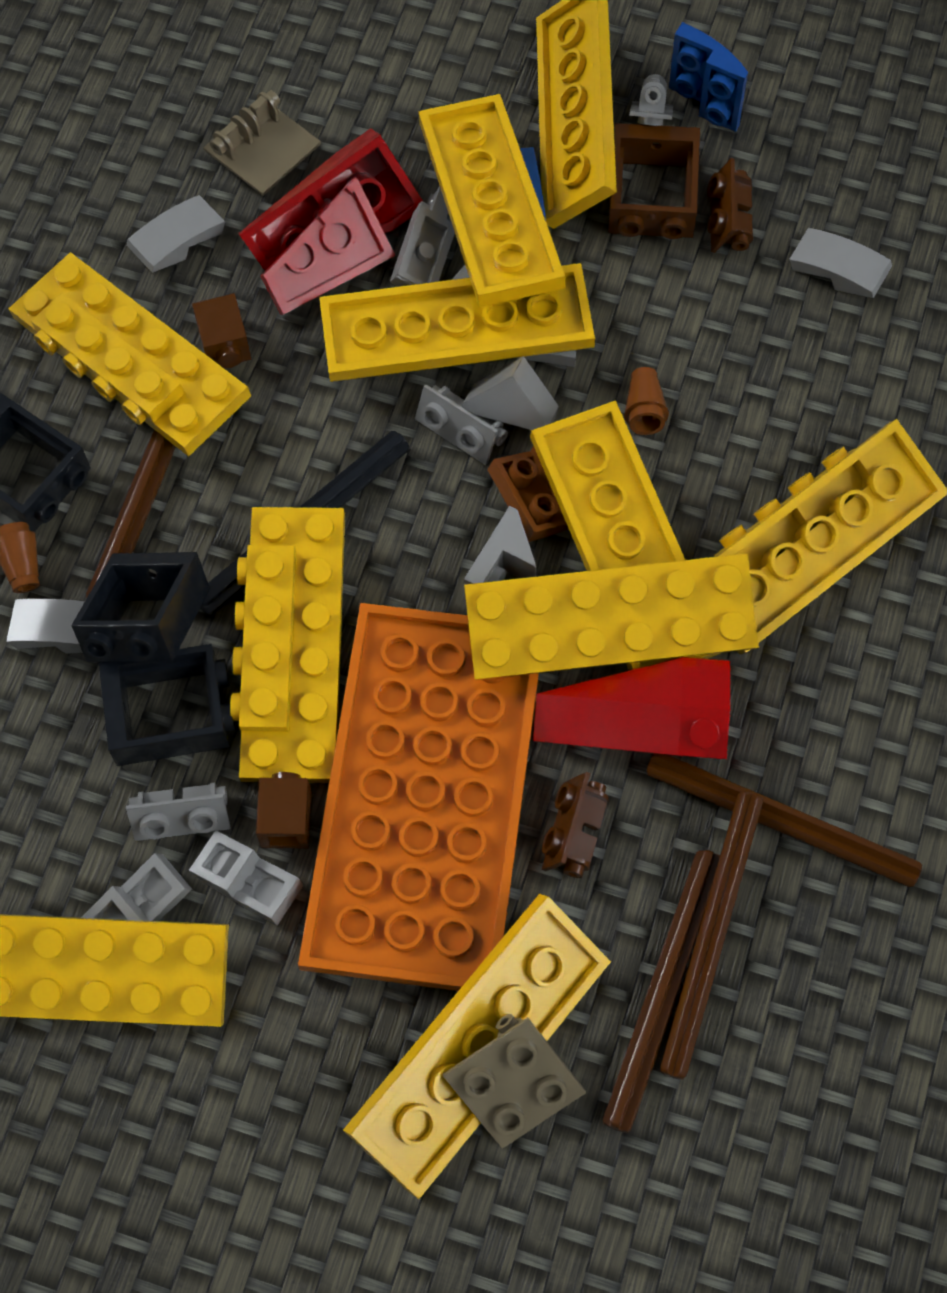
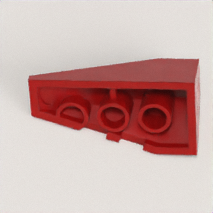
(379, 175)
(656, 708)

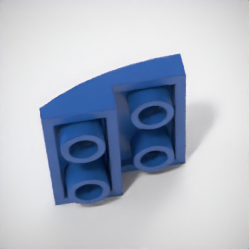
(708, 74)

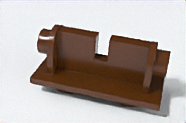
(727, 193)
(578, 805)

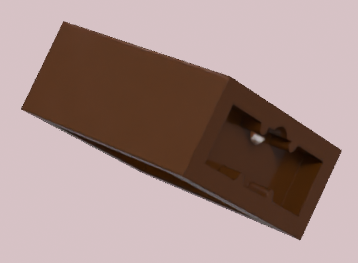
(676, 148)

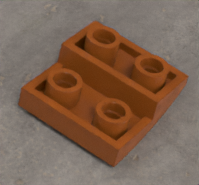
(527, 489)

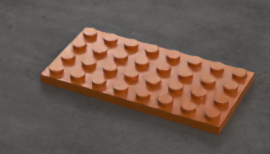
(418, 806)

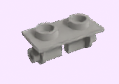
(652, 106)
(443, 414)
(161, 815)

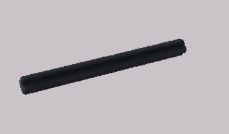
(333, 495)

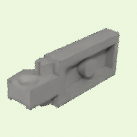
(425, 244)

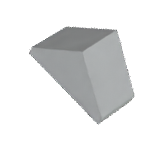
(513, 397)

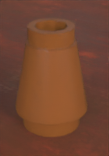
(645, 403)
(19, 556)

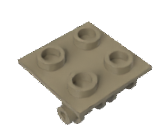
(262, 144)
(514, 1081)

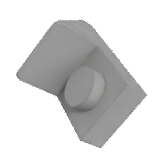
(504, 552)

